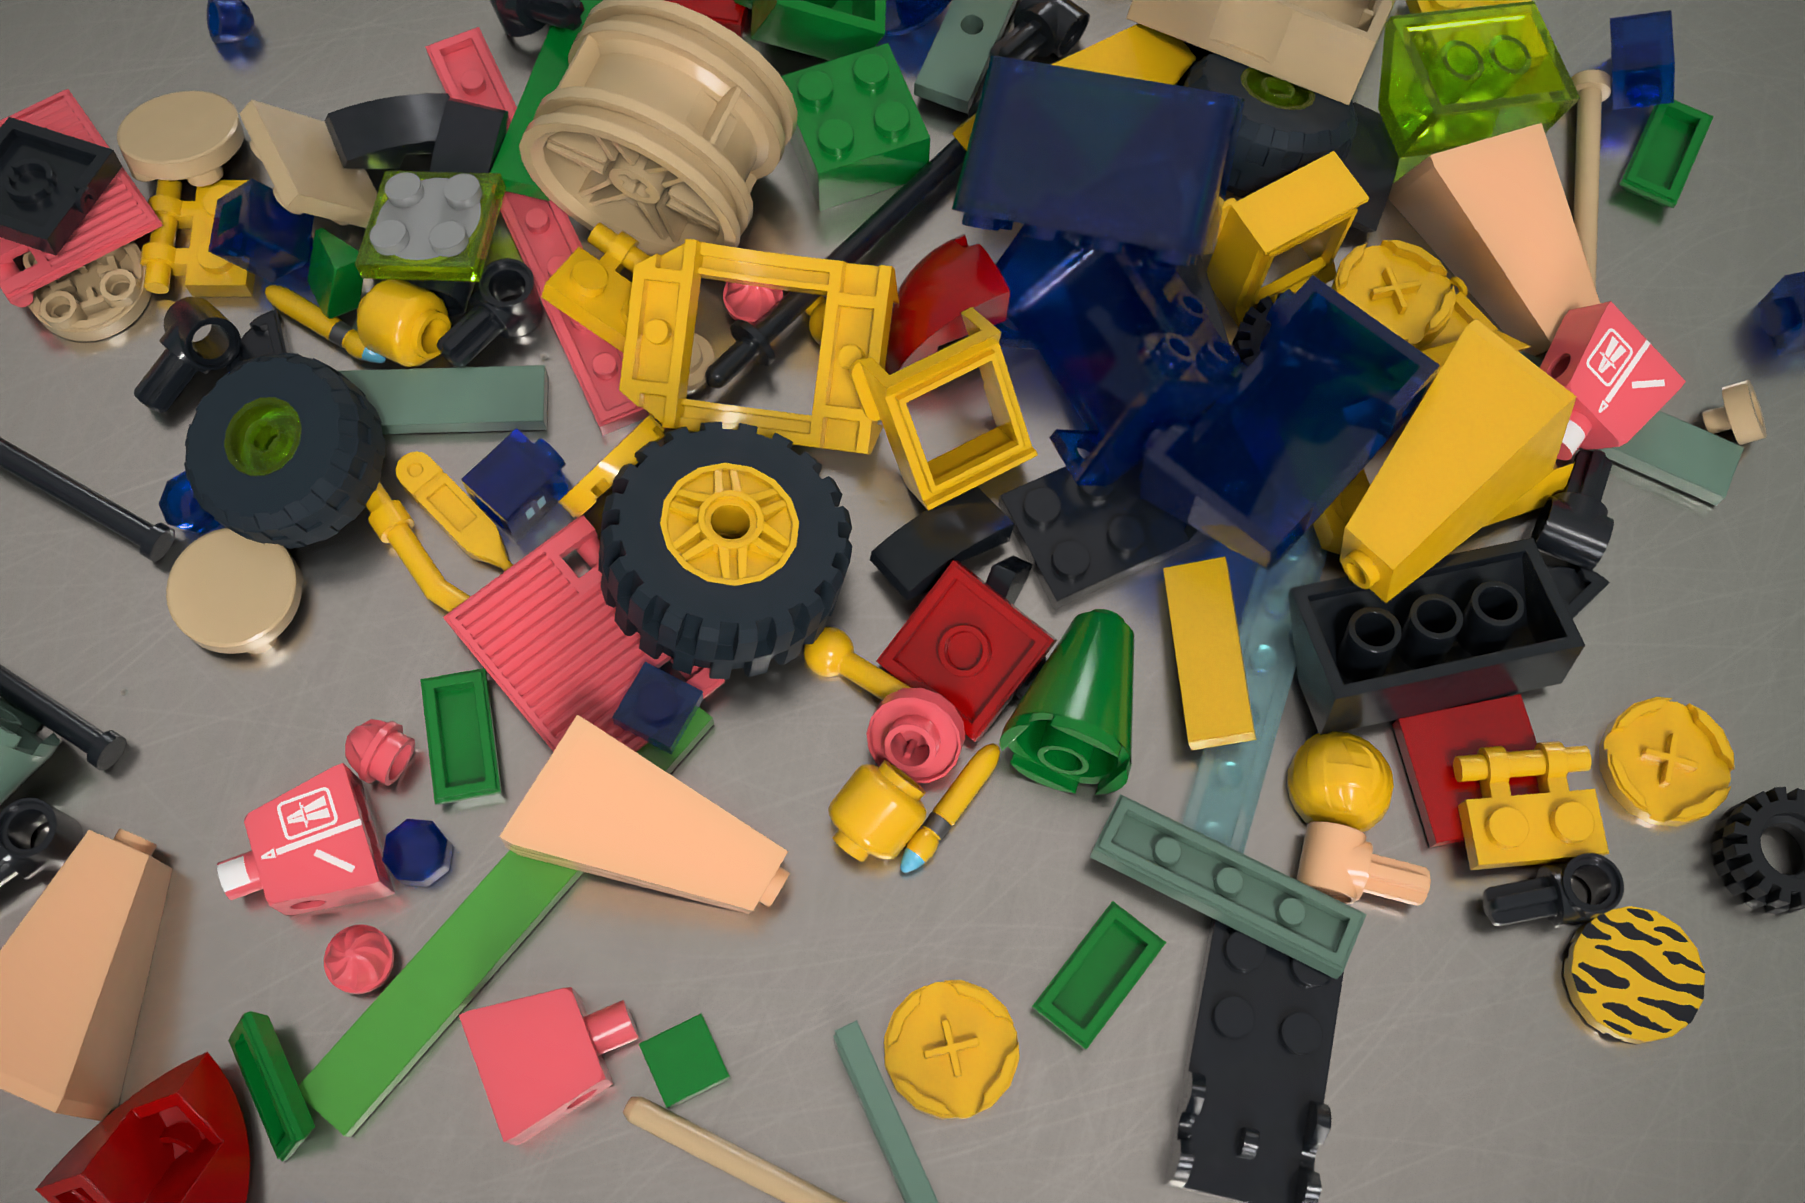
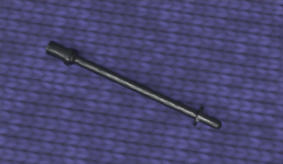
(755, 340)

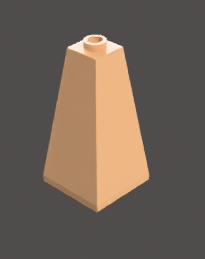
(1503, 230)
(634, 823)
(80, 976)

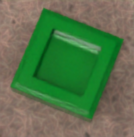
(684, 1061)

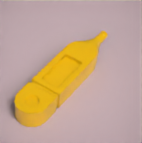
(452, 509)

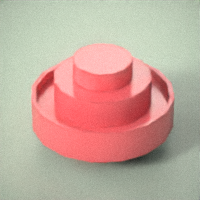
(916, 733)

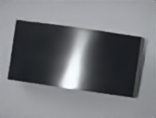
(386, 129)
(468, 137)
(1373, 165)
(929, 543)

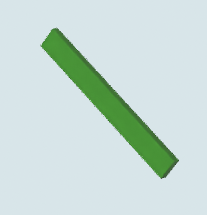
(448, 974)

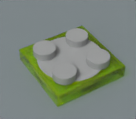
(431, 226)

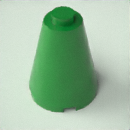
(1079, 709)

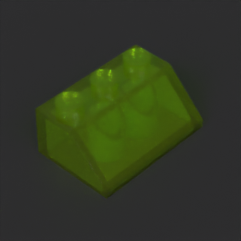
(1469, 76)

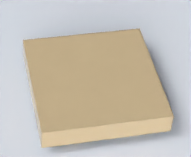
(307, 166)

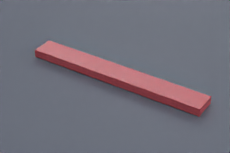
(539, 234)

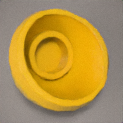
(1340, 781)

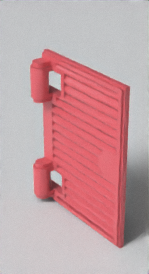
(112, 222)
(557, 641)

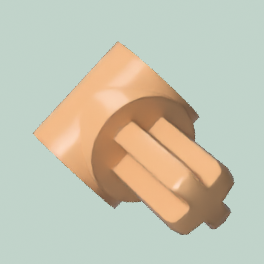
(1342, 866)

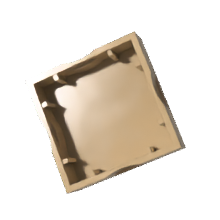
(1299, 41)

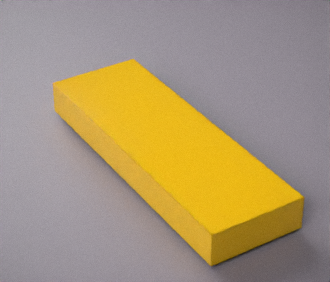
(1209, 654)

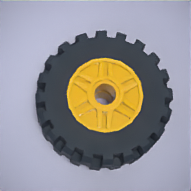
(723, 549)

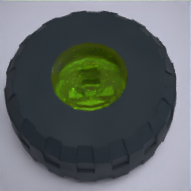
(1280, 122)
(284, 450)

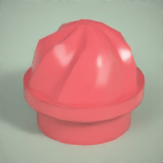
(749, 302)
(379, 751)
(358, 959)

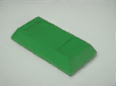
(1666, 153)
(460, 736)
(1099, 975)
(271, 1083)

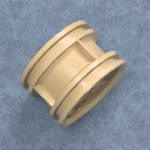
(659, 126)

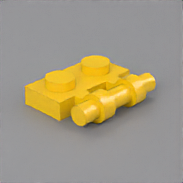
(204, 272)
(593, 288)
(1528, 827)

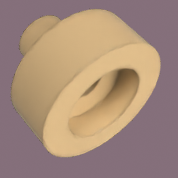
(1739, 413)

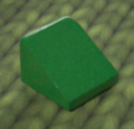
(334, 274)

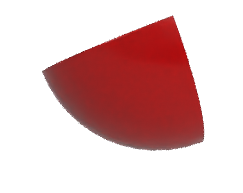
(936, 294)
(162, 1145)

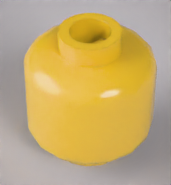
(402, 322)
(877, 811)

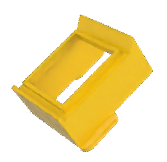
(1301, 208)
(972, 463)

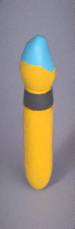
(313, 318)
(950, 807)

